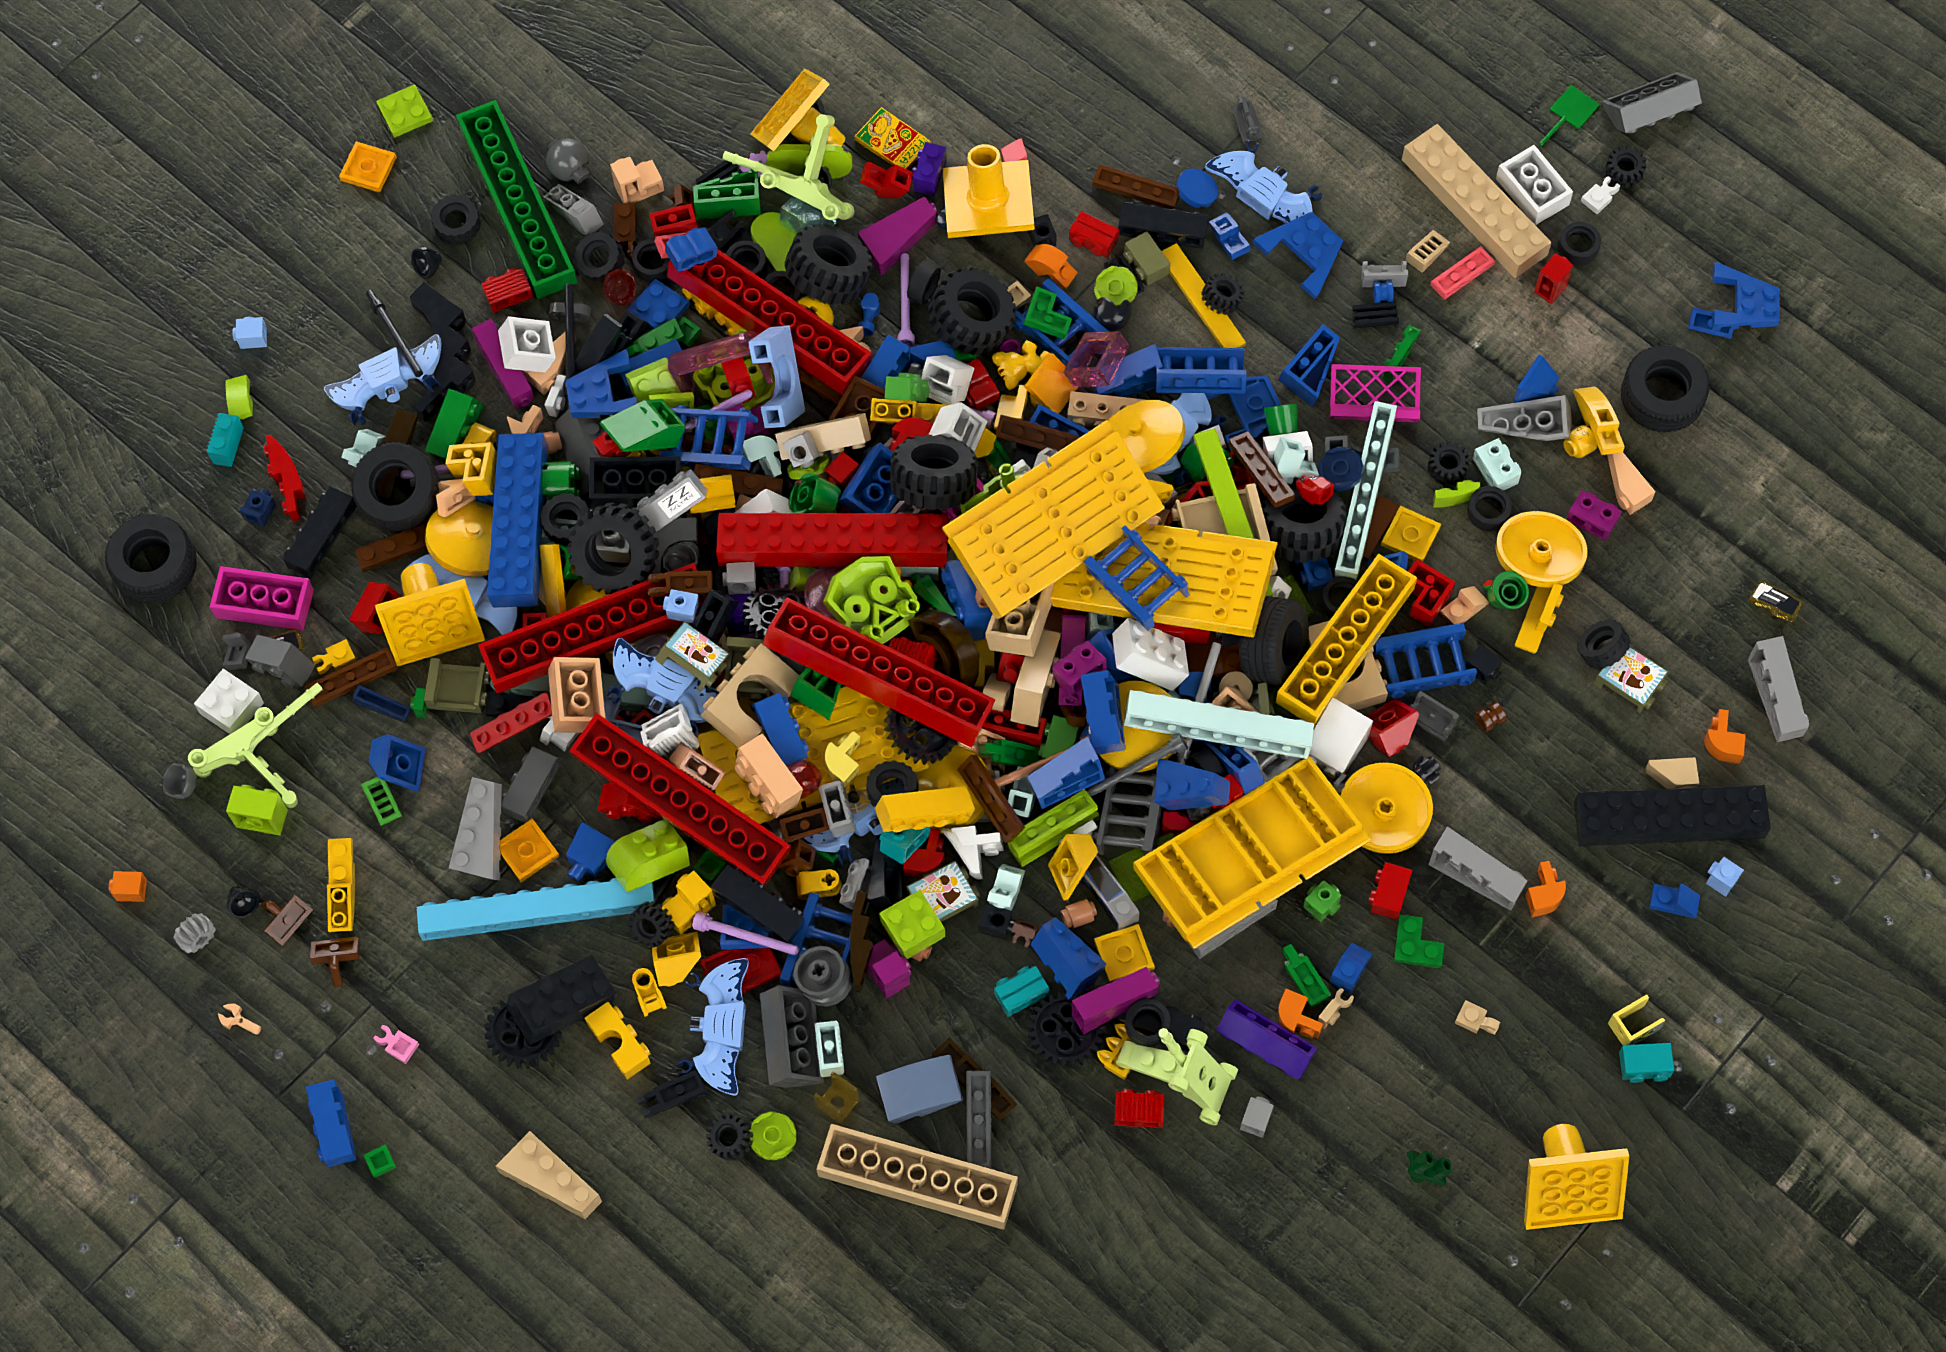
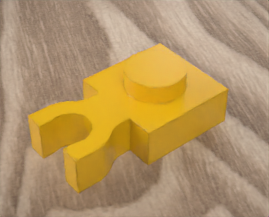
(338, 656)

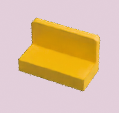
(1012, 405)
(719, 494)

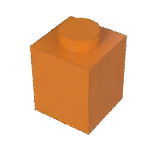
(128, 886)

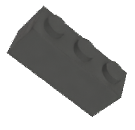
(529, 785)

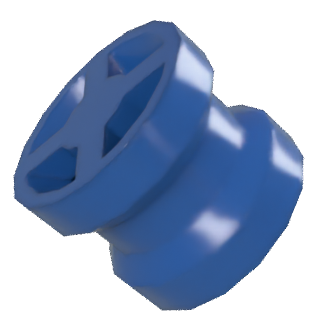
(1382, 291)

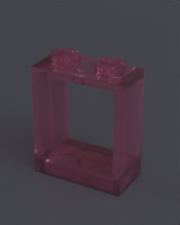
(1113, 348)

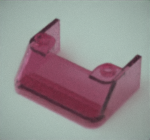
(711, 354)

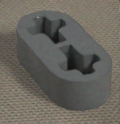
(581, 312)

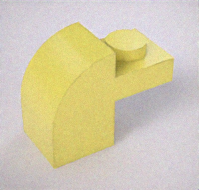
(839, 763)

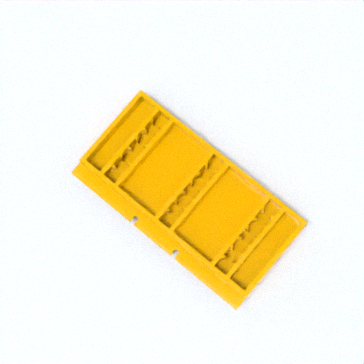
(1052, 519)
(1222, 571)
(851, 713)
(1250, 852)

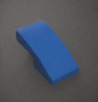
(1229, 237)

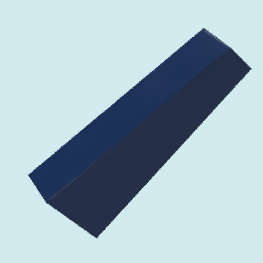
(380, 704)

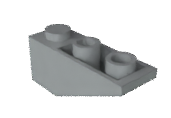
(574, 209)

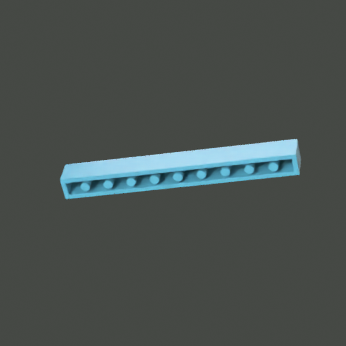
(529, 909)

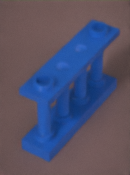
(1068, 307)
(1195, 370)
(716, 458)
(1129, 598)
(1430, 639)
(815, 909)

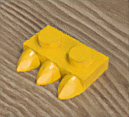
(1115, 1044)

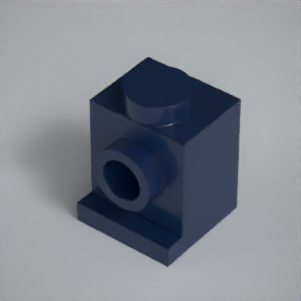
(259, 512)

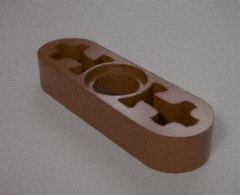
(1076, 720)

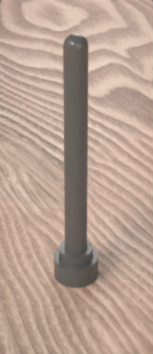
(1175, 745)

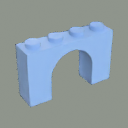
(787, 402)

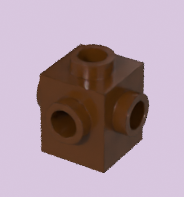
(798, 859)

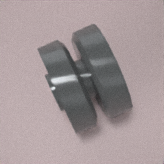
(823, 976)

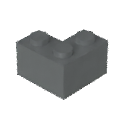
(280, 660)

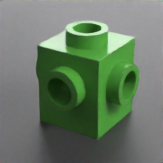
(1322, 900)

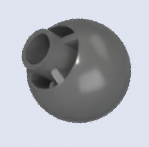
(568, 160)

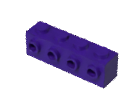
(1266, 1039)

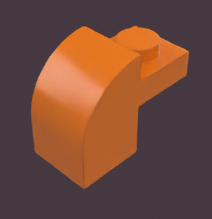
(1052, 262)
(1723, 744)
(1549, 895)
(1291, 1017)

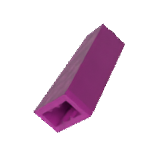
(897, 233)
(511, 380)
(1072, 635)
(1113, 999)

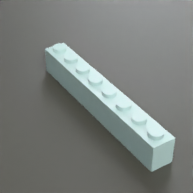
(1366, 491)
(1218, 724)

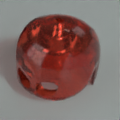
(626, 284)
(807, 776)

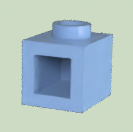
(250, 332)
(681, 606)
(1723, 876)

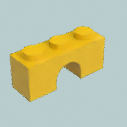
(607, 1023)

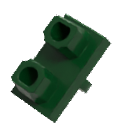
(1425, 1167)

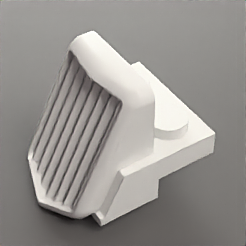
(668, 731)
(970, 846)

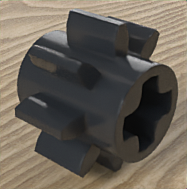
(1427, 769)

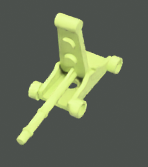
(804, 187)
(241, 745)
(1183, 1071)

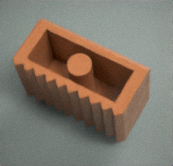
(696, 766)

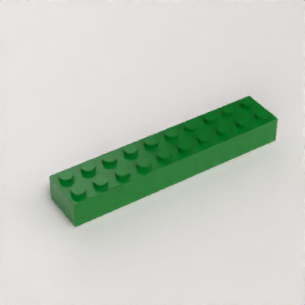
(516, 199)

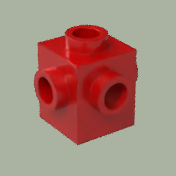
(607, 447)

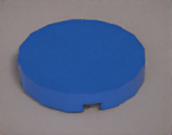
(1197, 188)

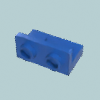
(1314, 574)

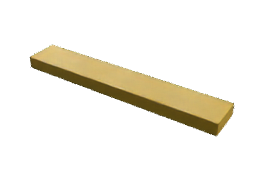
(1192, 285)

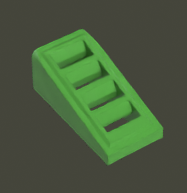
(375, 782)

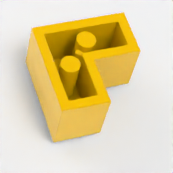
(475, 465)
(692, 897)

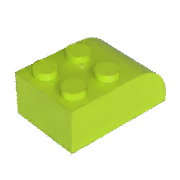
(647, 855)

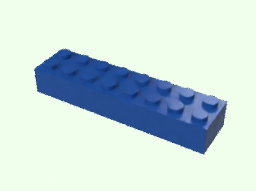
(517, 521)

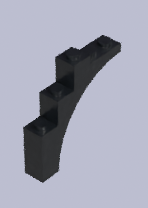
(444, 320)

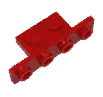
(512, 723)

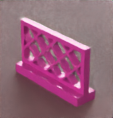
(1364, 412)

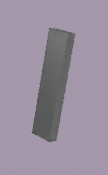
(979, 1118)

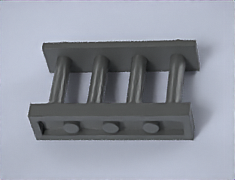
(1150, 823)

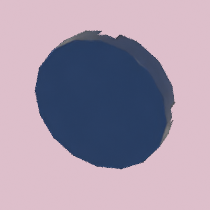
(1341, 467)

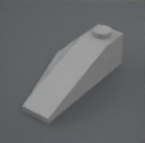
(1533, 419)

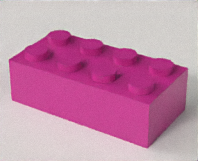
(261, 598)

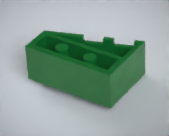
(719, 196)
(453, 422)
(816, 692)

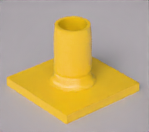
(795, 114)
(987, 195)
(428, 617)
(1574, 1184)

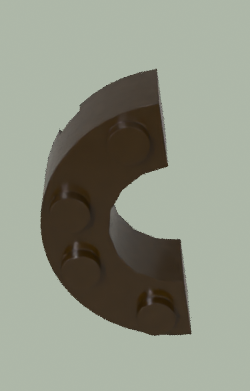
(952, 643)

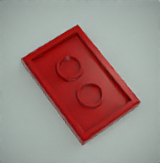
(761, 969)

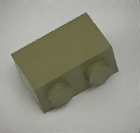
(1146, 259)

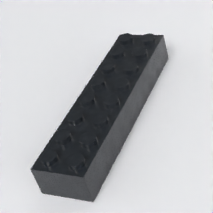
(1671, 815)

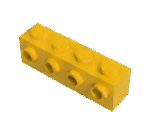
(924, 809)

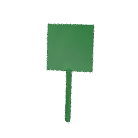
(1572, 107)

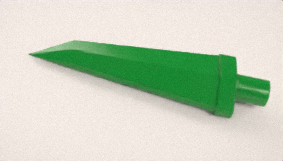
(928, 590)

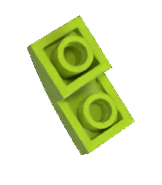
(238, 397)
(1446, 497)

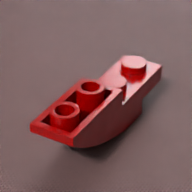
(286, 475)

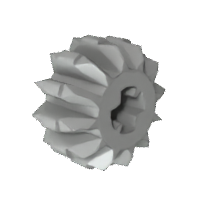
(194, 933)

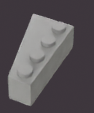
(1778, 688)
(479, 831)
(1477, 869)

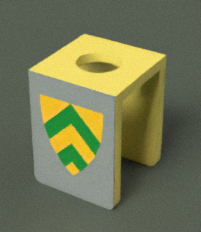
(1625, 1037)

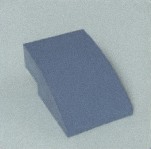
(919, 1088)

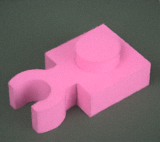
(398, 1046)

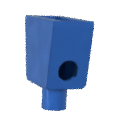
(588, 852)

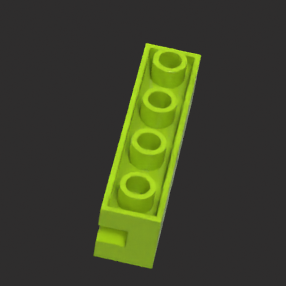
(1047, 830)

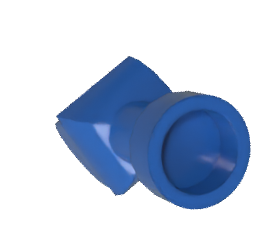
(870, 309)

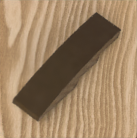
(400, 430)
(860, 948)
(1000, 1101)

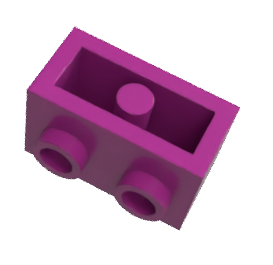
(1594, 515)
(1080, 661)

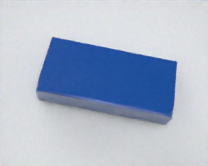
(1702, 321)

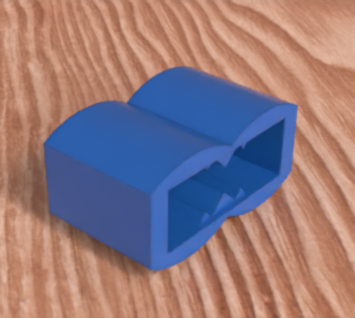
(691, 249)

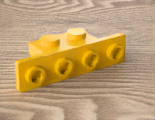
(1538, 617)

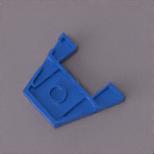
(1310, 242)
(1755, 300)
(591, 390)
(1250, 406)

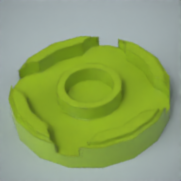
(1116, 285)
(817, 468)
(773, 1135)

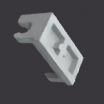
(1396, 273)

